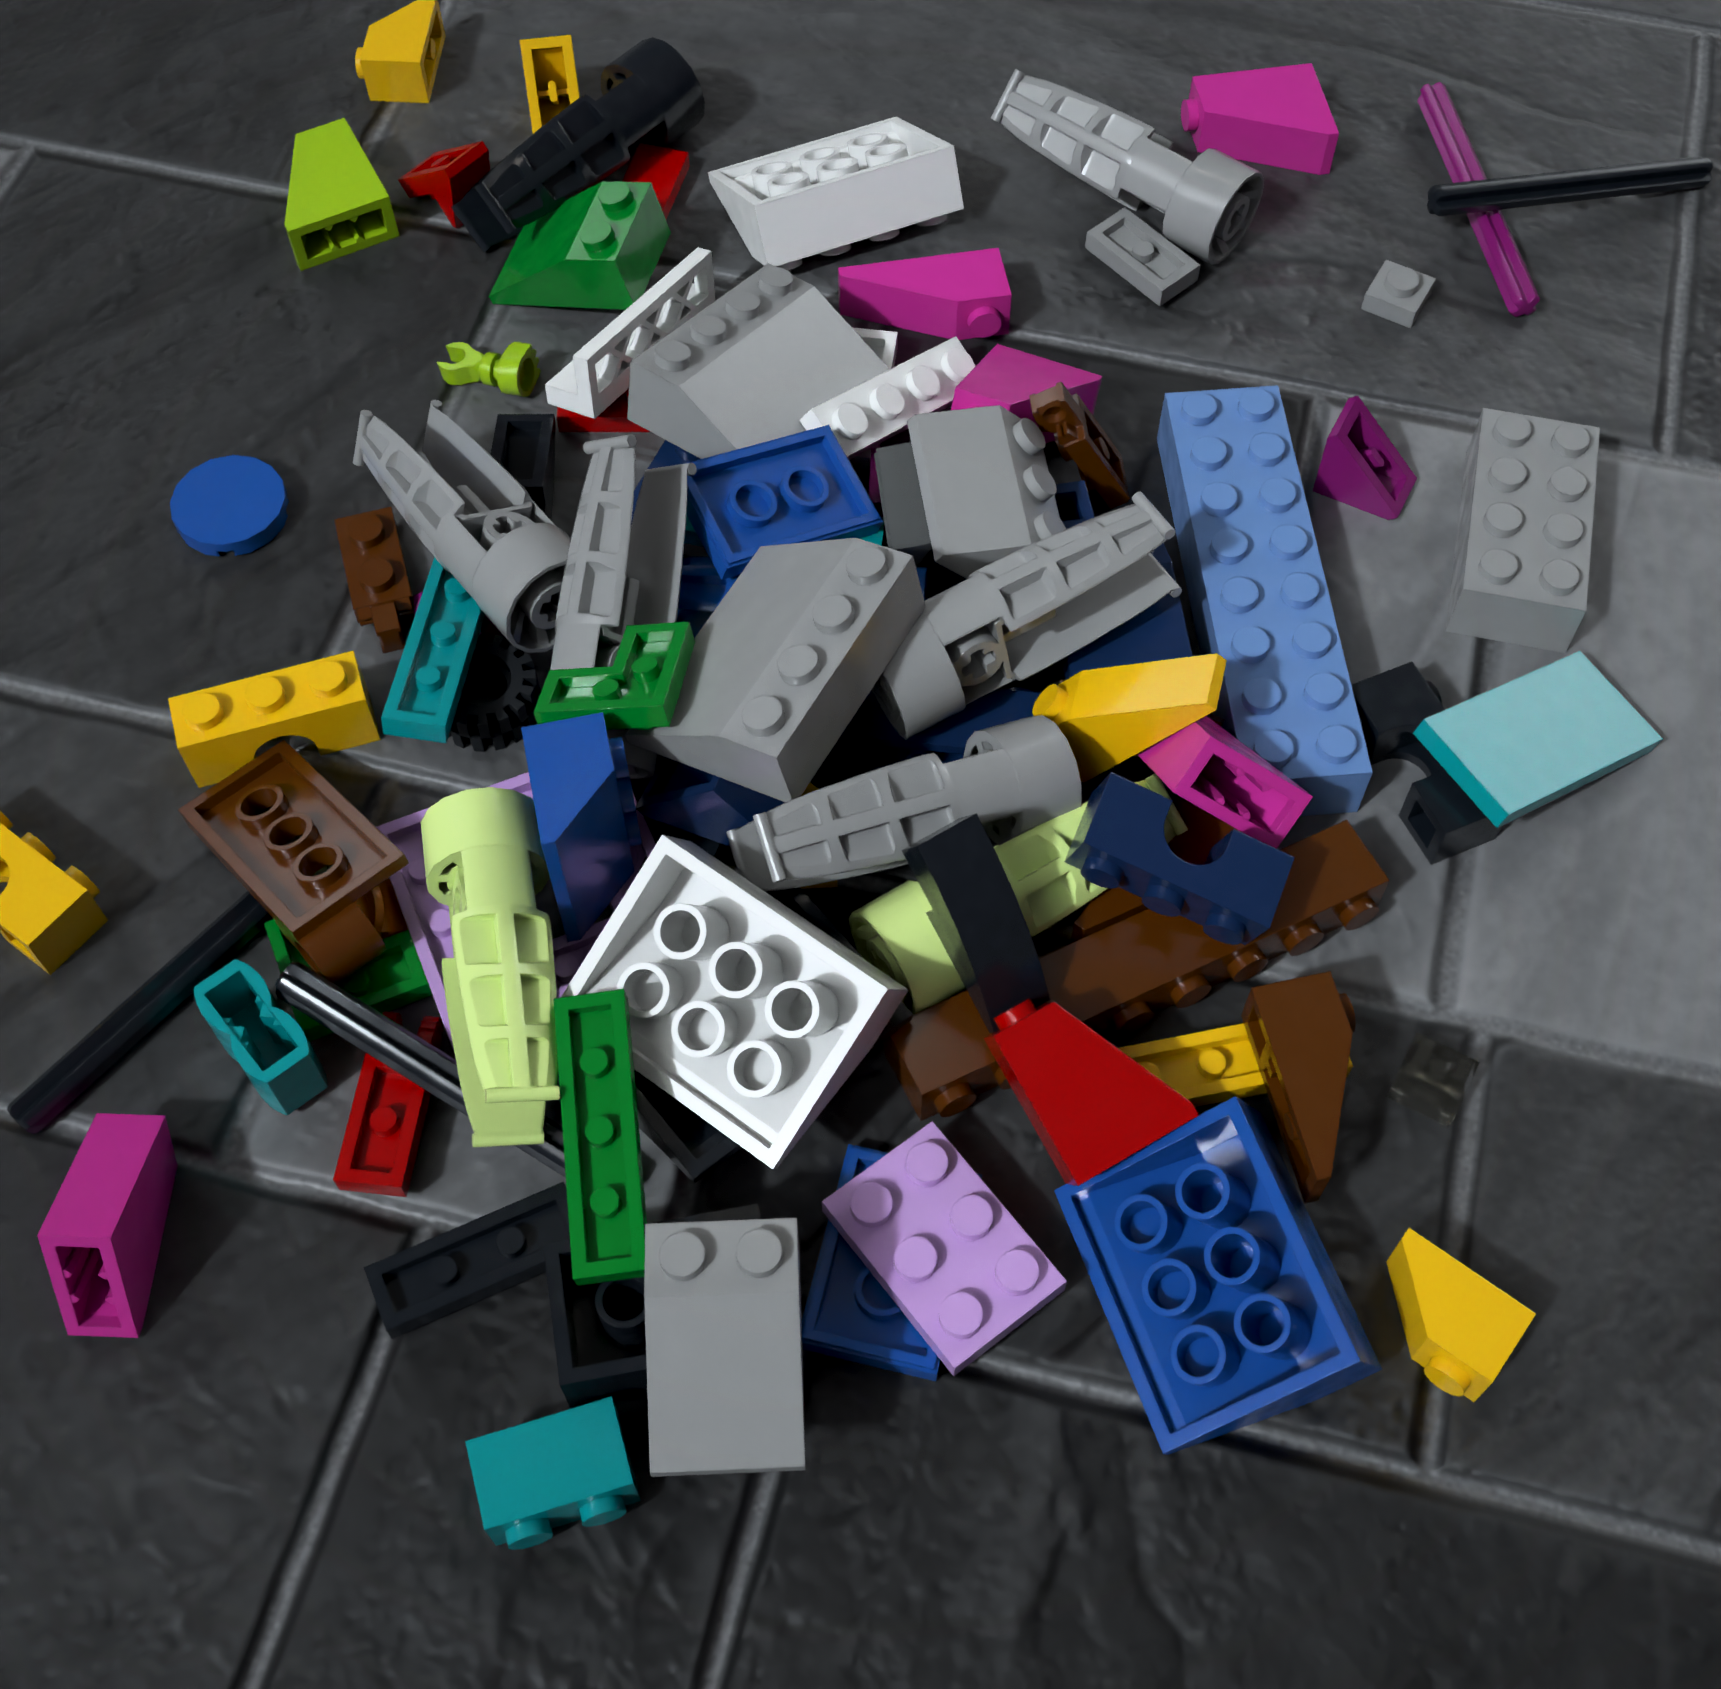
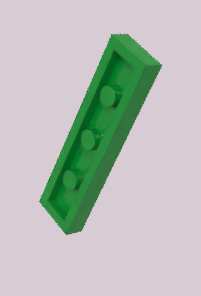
(601, 1137)

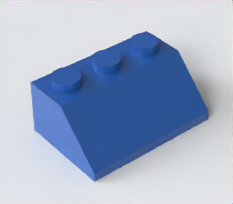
(582, 814)

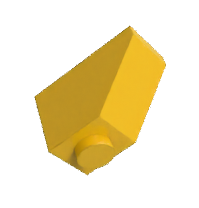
(402, 54)
(1453, 1317)

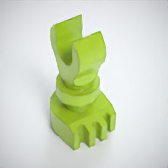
(512, 372)

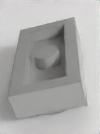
(1142, 256)

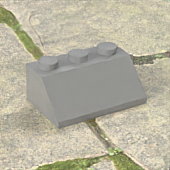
(982, 485)

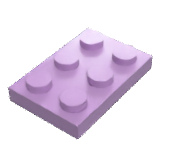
(943, 1247)

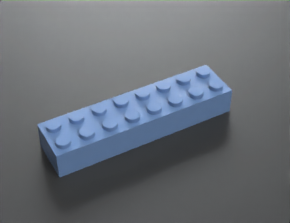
(1262, 589)

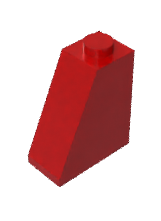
(1081, 1090)

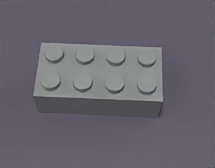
(1524, 531)

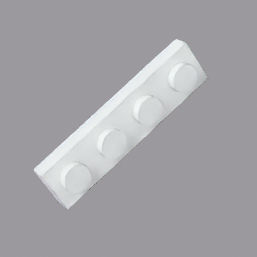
(887, 401)

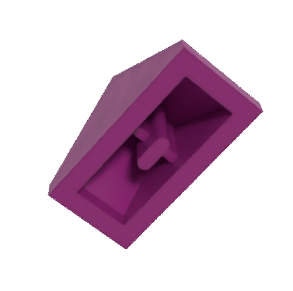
(1363, 465)

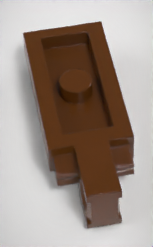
(1082, 440)
(376, 573)

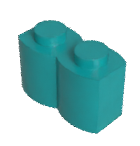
(261, 1036)

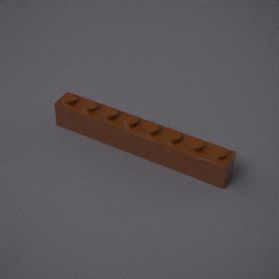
(1140, 968)

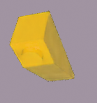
(1130, 707)

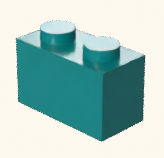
(553, 1474)

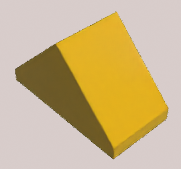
(549, 76)

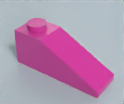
(931, 294)

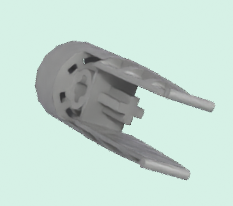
(1203, 200)
(473, 523)
(621, 570)
(1025, 614)
(1008, 776)

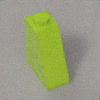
(334, 197)

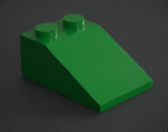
(587, 251)

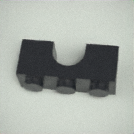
(1436, 807)

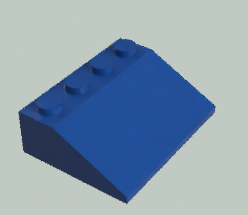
(1215, 1279)

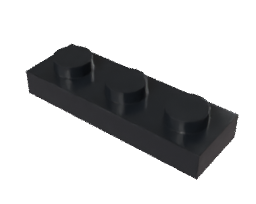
(468, 1262)

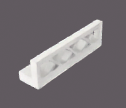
(603, 365)

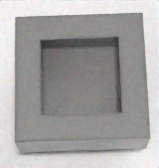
(1398, 293)

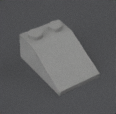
(724, 1347)

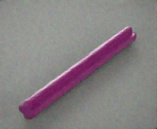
(1489, 226)

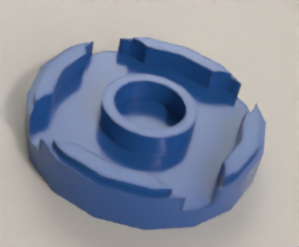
(229, 505)

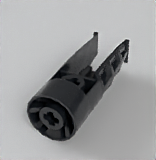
(645, 100)

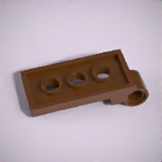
(309, 909)

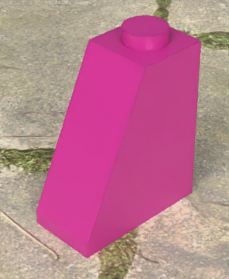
(1263, 117)
(1011, 375)
(1228, 780)
(110, 1225)

